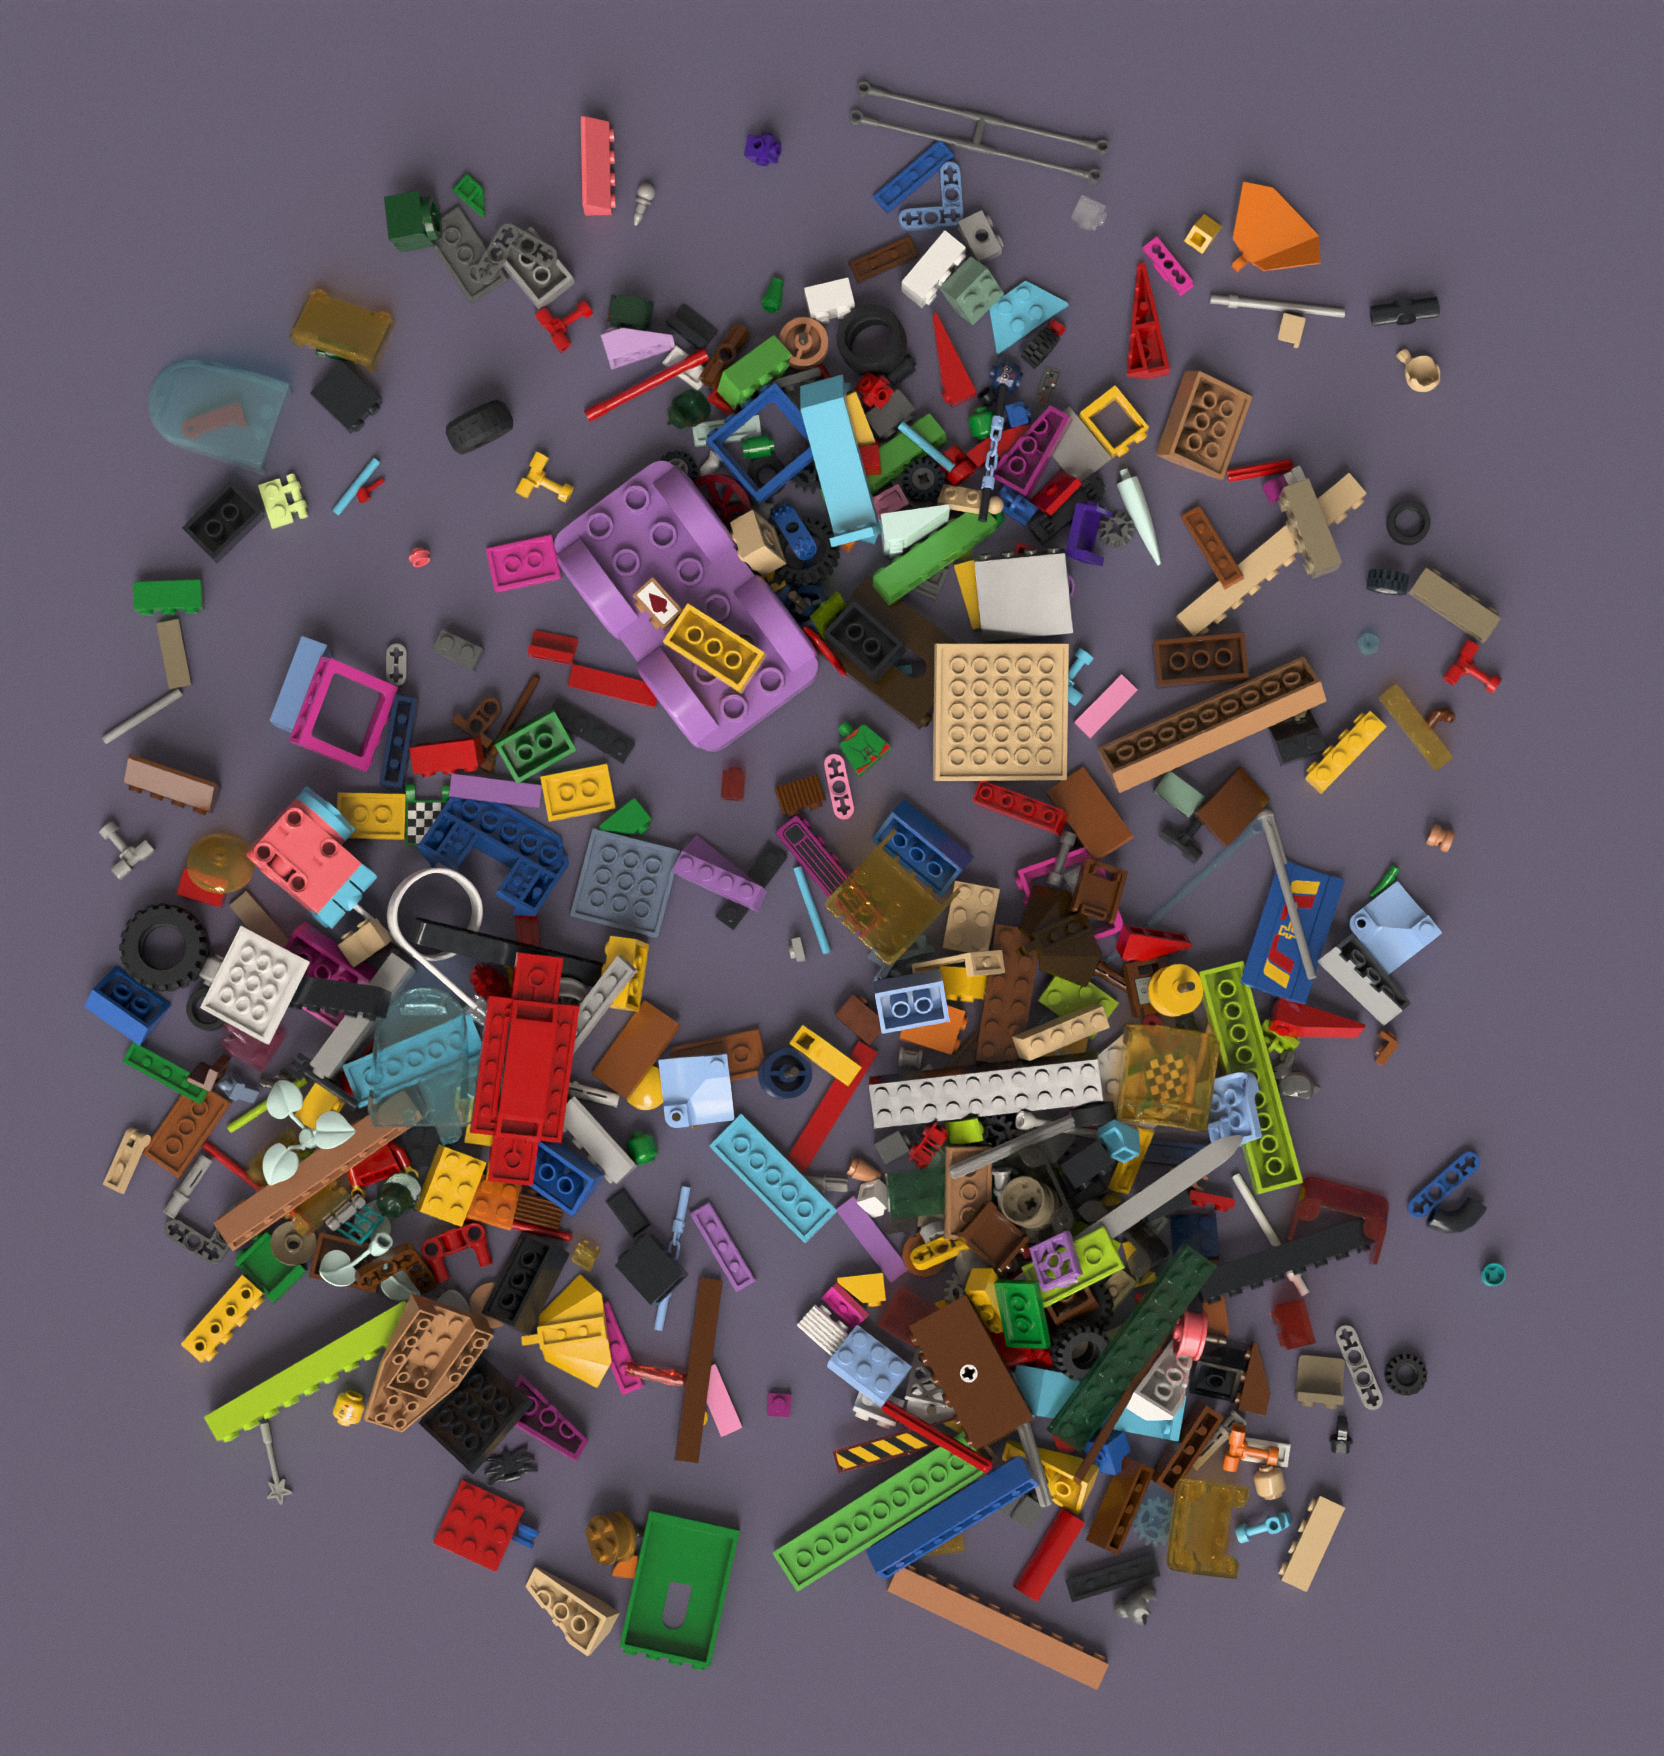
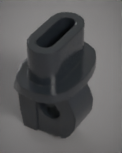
(1340, 1440)

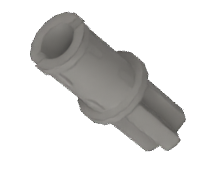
(828, 1183)

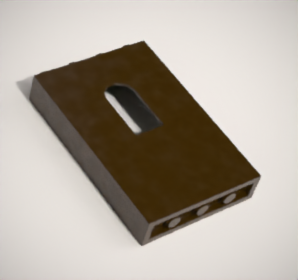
(904, 695)

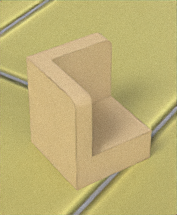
(1291, 329)

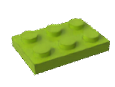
(1066, 997)

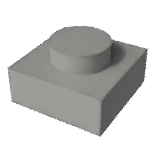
(796, 950)

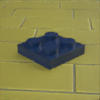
(1196, 1231)

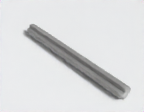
(1009, 1147)
(1032, 1456)

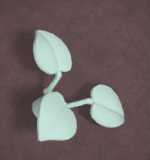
(331, 1131)
(339, 1271)

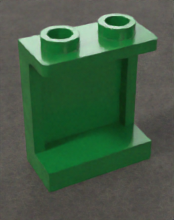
(265, 1270)

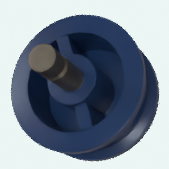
(804, 603)
(785, 1073)

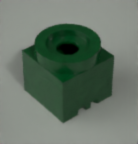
(412, 220)

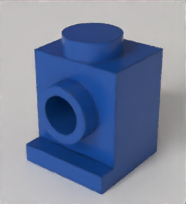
(1017, 415)

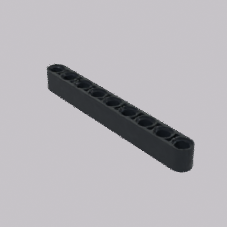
(497, 949)

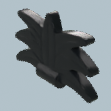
(509, 1466)

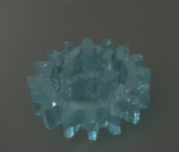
(1160, 1532)

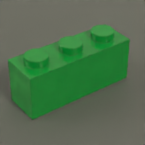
(168, 597)

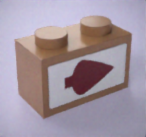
(658, 604)

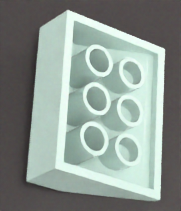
(908, 527)

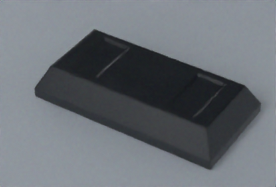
(628, 1213)

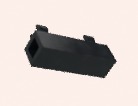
(1048, 526)

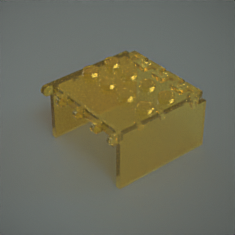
(885, 905)

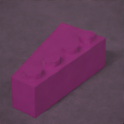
(1031, 454)
(548, 1424)

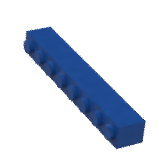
(952, 1516)

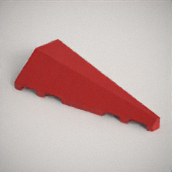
(1146, 348)

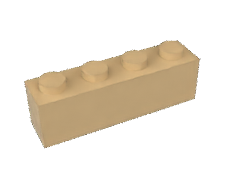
(1060, 1032)
(1311, 1543)

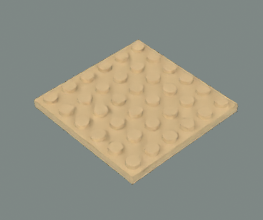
(1000, 711)

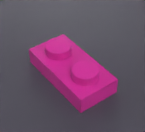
(845, 1306)

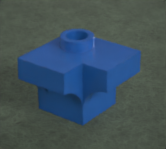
(1112, 1453)

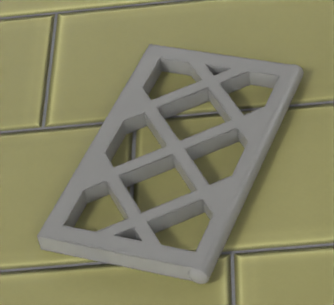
(926, 1397)

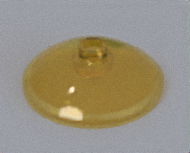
(218, 872)

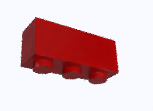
(447, 756)

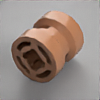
(1440, 837)

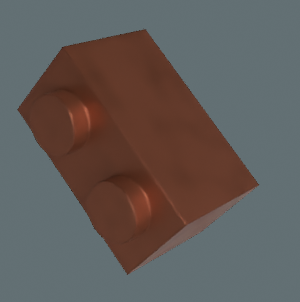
(860, 1019)

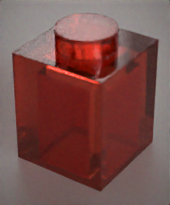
(733, 784)

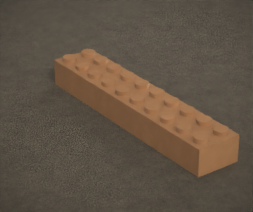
(1211, 724)

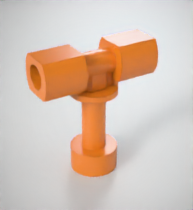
(1239, 1449)

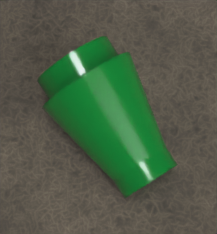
(773, 296)

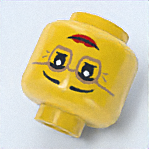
(349, 1408)

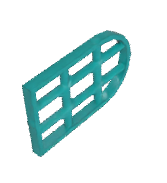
(363, 1218)

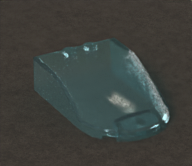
(218, 411)
(420, 1062)

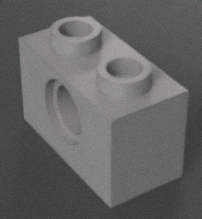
(979, 250)

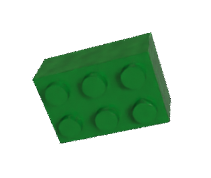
(534, 745)

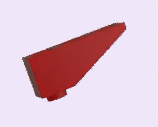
(1148, 943)

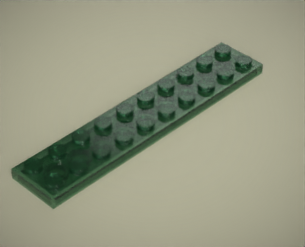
(1131, 1347)

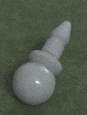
(645, 193)

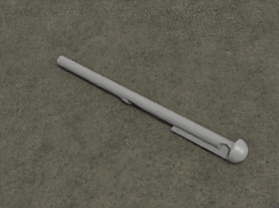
(1279, 859)

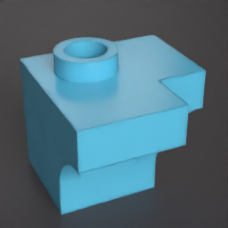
(1120, 1140)

